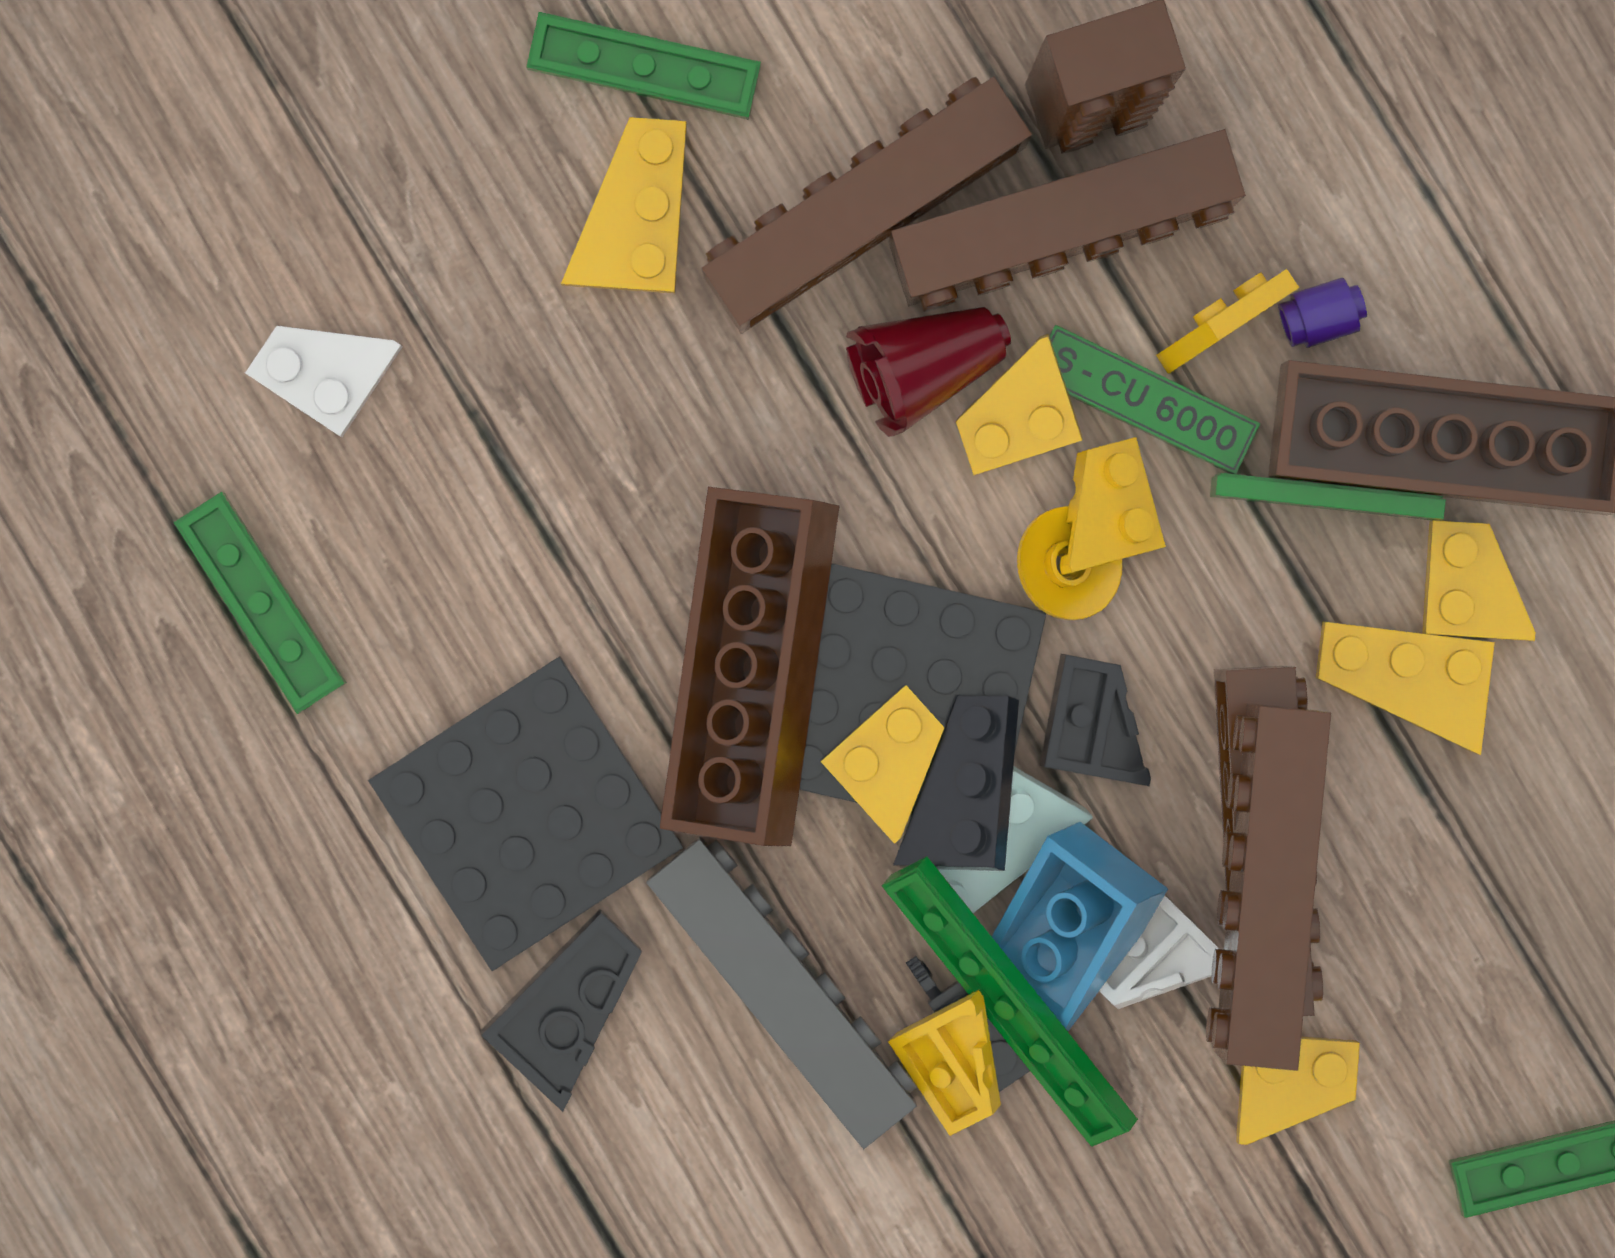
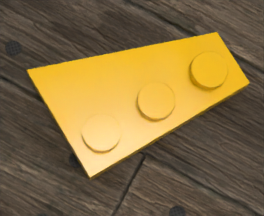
(637, 213)
(1416, 676)

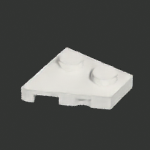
(323, 371)
(1163, 959)

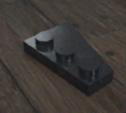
(968, 790)
(562, 1009)

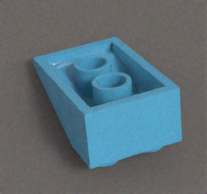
(1076, 918)

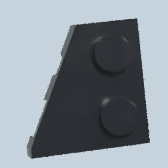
(1091, 723)

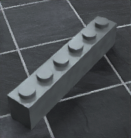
(782, 991)

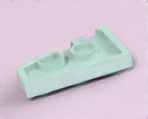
(1034, 815)

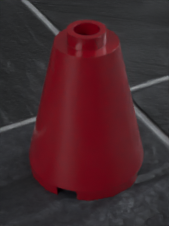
(923, 361)

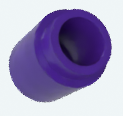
(1322, 313)

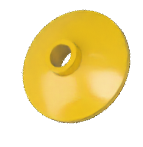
(1058, 595)

